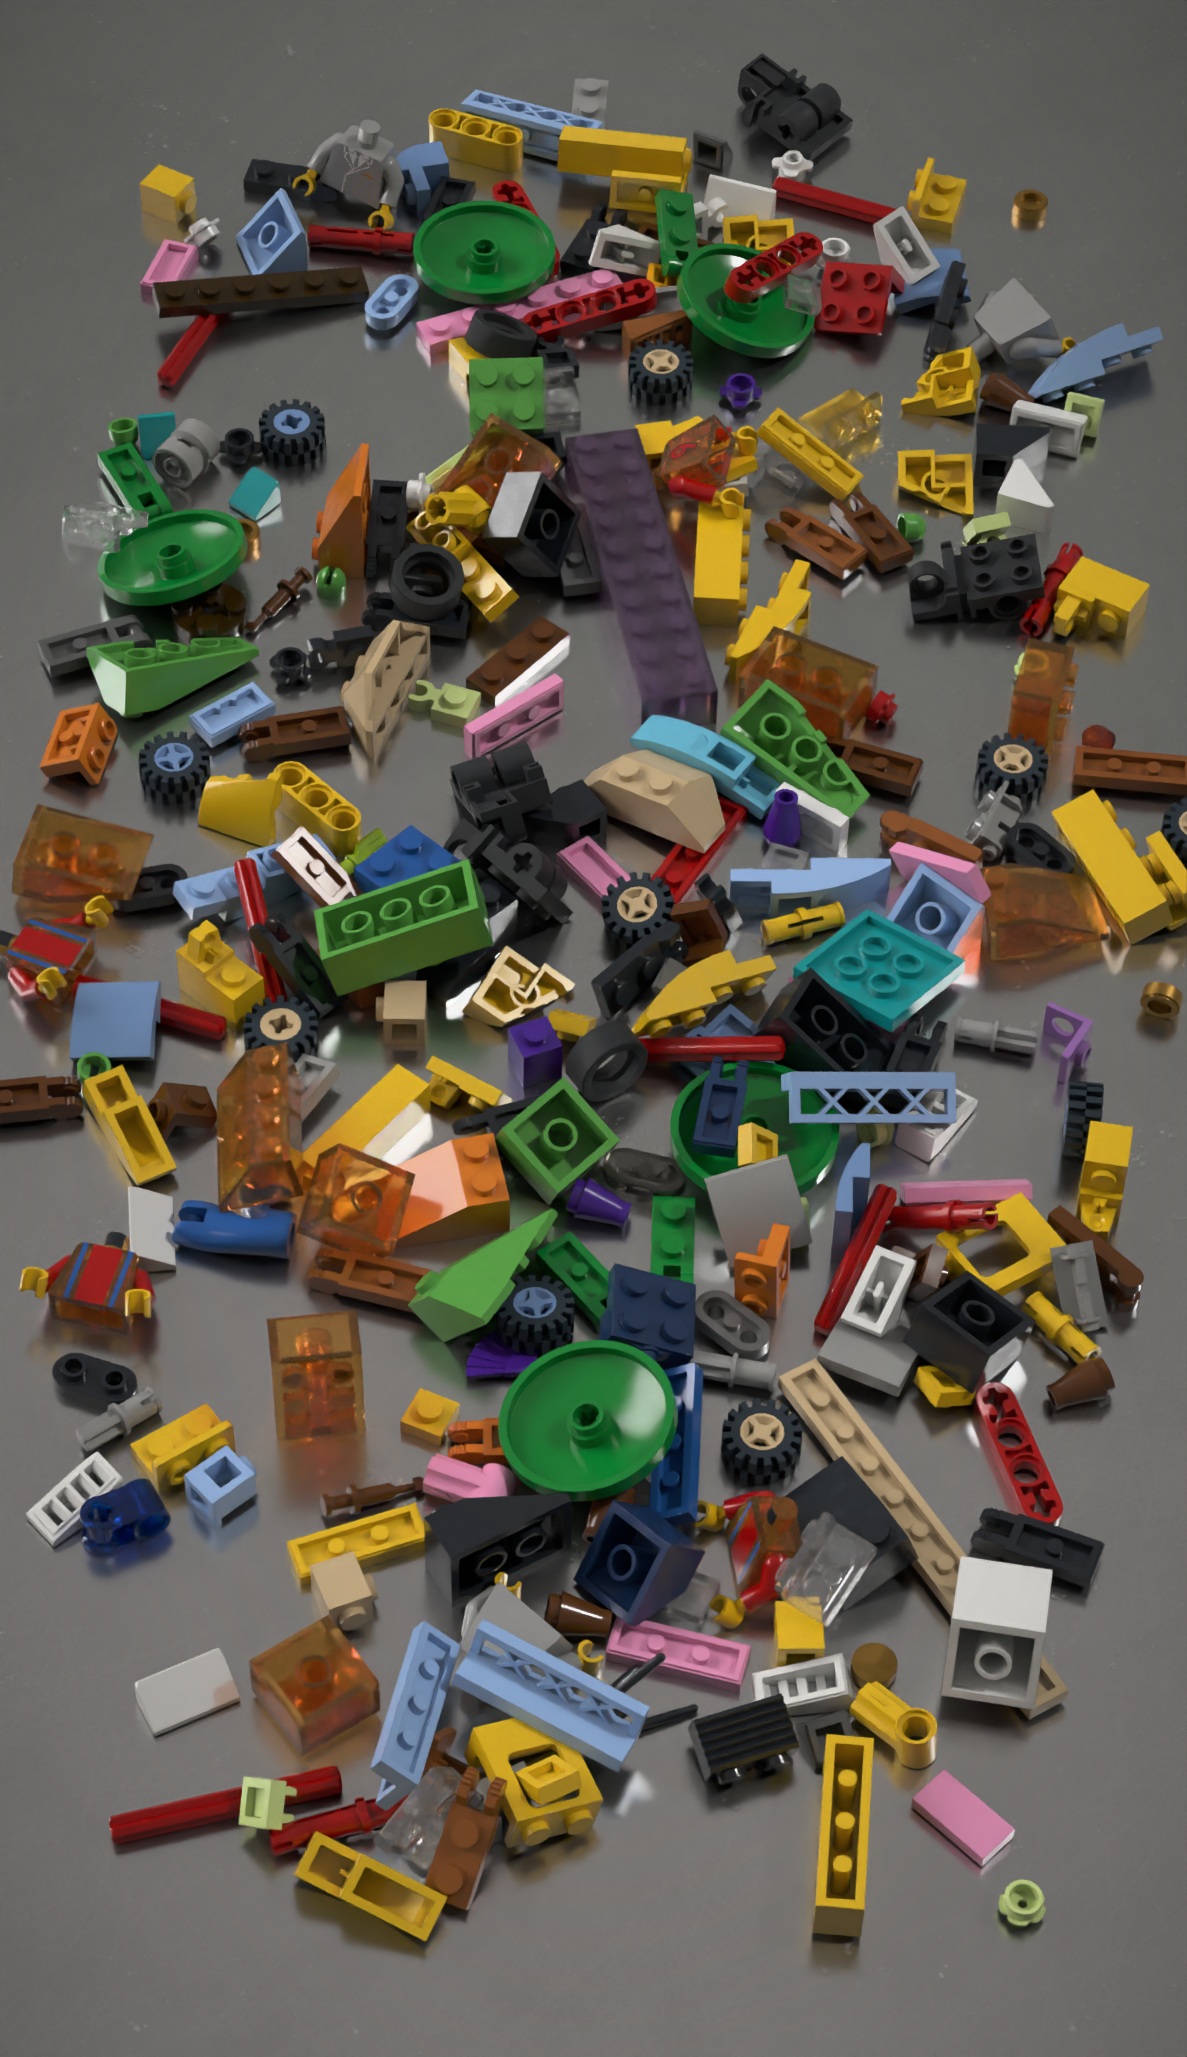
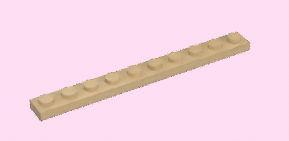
(847, 1435)

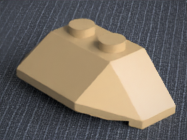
(384, 681)
(661, 797)

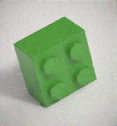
(510, 390)
(556, 1141)

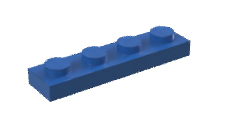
(677, 1475)

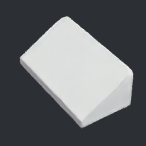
(742, 197)
(1065, 426)
(151, 1229)
(186, 1691)

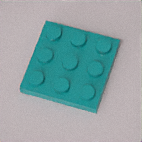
(883, 969)

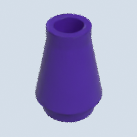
(783, 819)
(597, 1204)

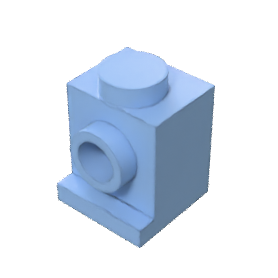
(220, 1485)

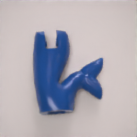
(262, 1233)

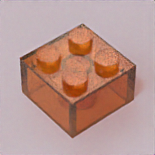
(1043, 693)
(355, 1202)
(315, 1685)

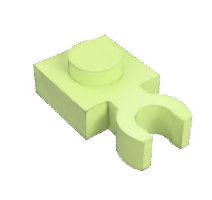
(449, 705)

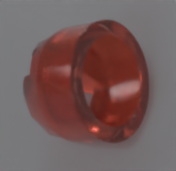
(1098, 737)

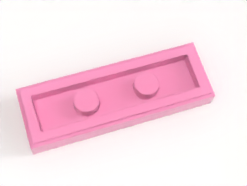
(513, 716)
(957, 871)
(967, 1191)
(687, 1653)

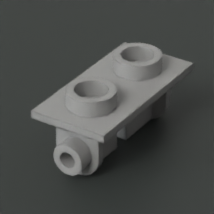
(996, 810)
(1079, 1284)

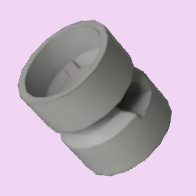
(186, 453)

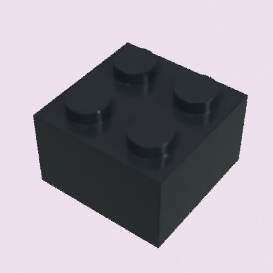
(532, 524)
(969, 1331)

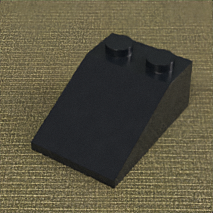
(823, 1031)
(856, 1507)
(493, 1535)

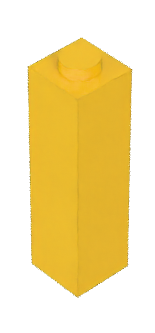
(602, 151)
(376, 1119)

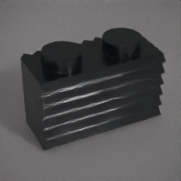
(744, 1739)

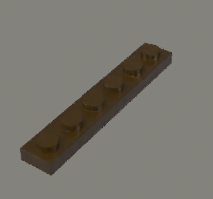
(260, 292)

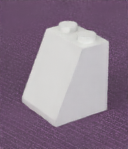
(997, 1632)

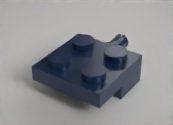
(650, 1315)

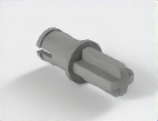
(995, 1036)
(736, 1370)
(118, 1419)

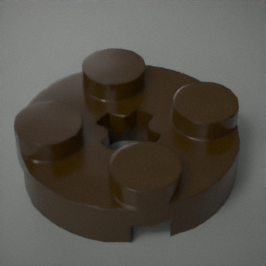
(229, 618)

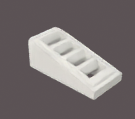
(928, 1139)
(81, 1478)
(818, 1670)

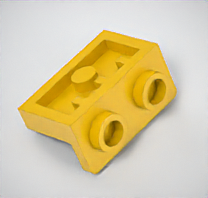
(936, 199)
(1171, 873)
(182, 1446)

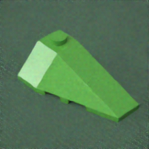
(153, 677)
(792, 750)
(479, 1283)

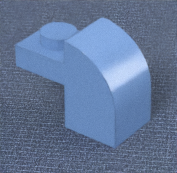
(422, 170)

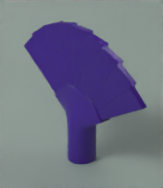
(494, 1359)

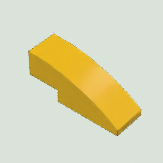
(128, 1125)
(370, 1886)

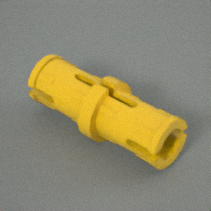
(777, 928)
(1060, 1328)

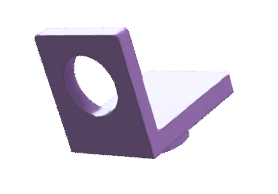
(1079, 1040)

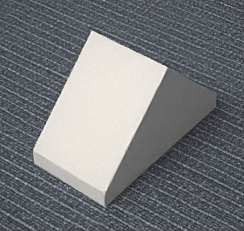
(903, 246)
(624, 250)
(1025, 500)
(880, 1292)

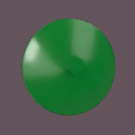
(484, 252)
(753, 328)
(173, 558)
(808, 1146)
(588, 1420)

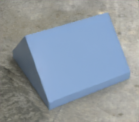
(274, 238)
(939, 912)

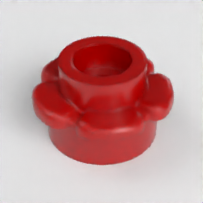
(881, 708)

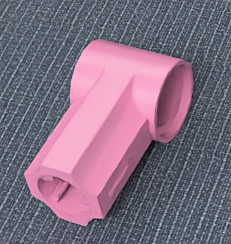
(459, 1480)

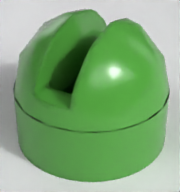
(123, 431)
(911, 526)
(337, 586)
(91, 1059)

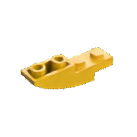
(481, 581)
(787, 611)
(698, 989)

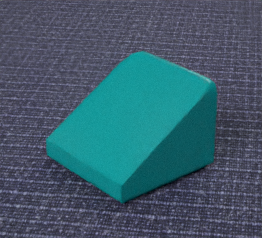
(154, 431)
(256, 494)

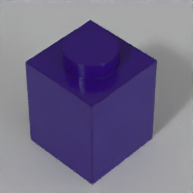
(535, 1052)

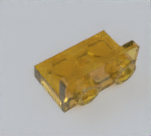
(843, 417)

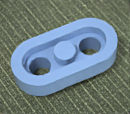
(391, 301)

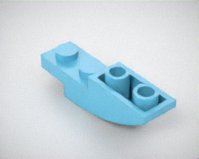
(712, 753)

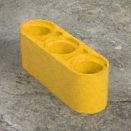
(477, 140)
(319, 808)

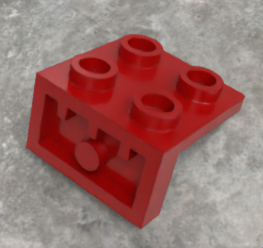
(856, 297)

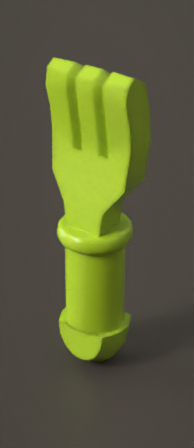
(363, 849)

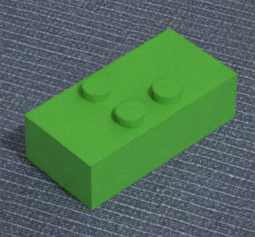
(403, 927)

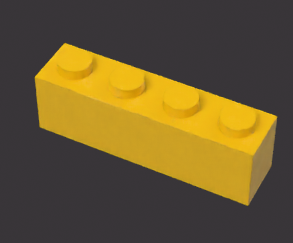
(719, 565)
(1113, 866)
(843, 1835)

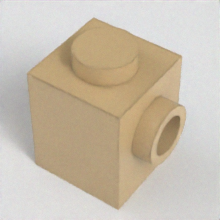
(403, 1012)
(343, 1591)

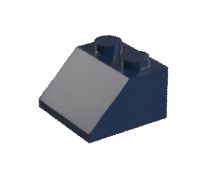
(637, 1562)

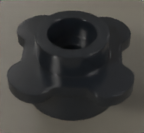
(239, 445)
(290, 665)

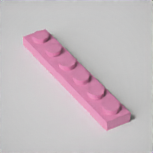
(438, 330)

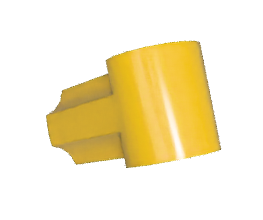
(458, 509)
(895, 1723)

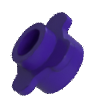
(740, 390)

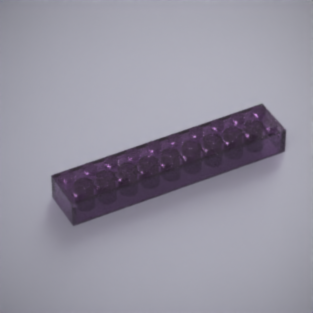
(641, 579)

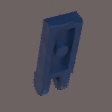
(720, 1111)

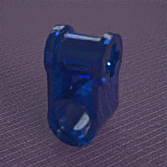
(126, 1513)

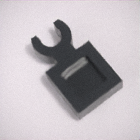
(557, 355)
(342, 649)
(726, 909)

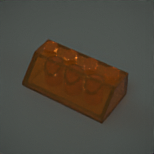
(259, 1130)

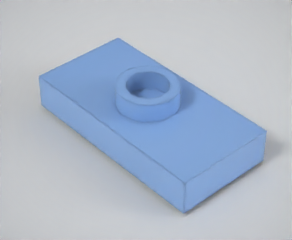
(225, 716)

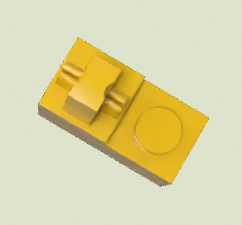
(1099, 598)
(217, 977)
(1103, 1176)

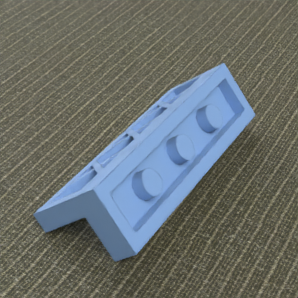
(538, 124)
(863, 1084)
(549, 1701)
(413, 1713)

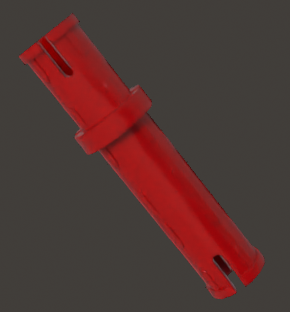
(367, 240)
(1055, 574)
(952, 1217)
(348, 1820)

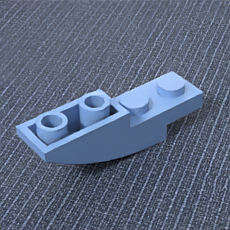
(1089, 358)
(827, 881)
(219, 889)

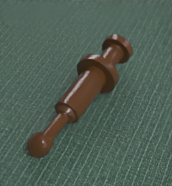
(286, 592)
(362, 1497)

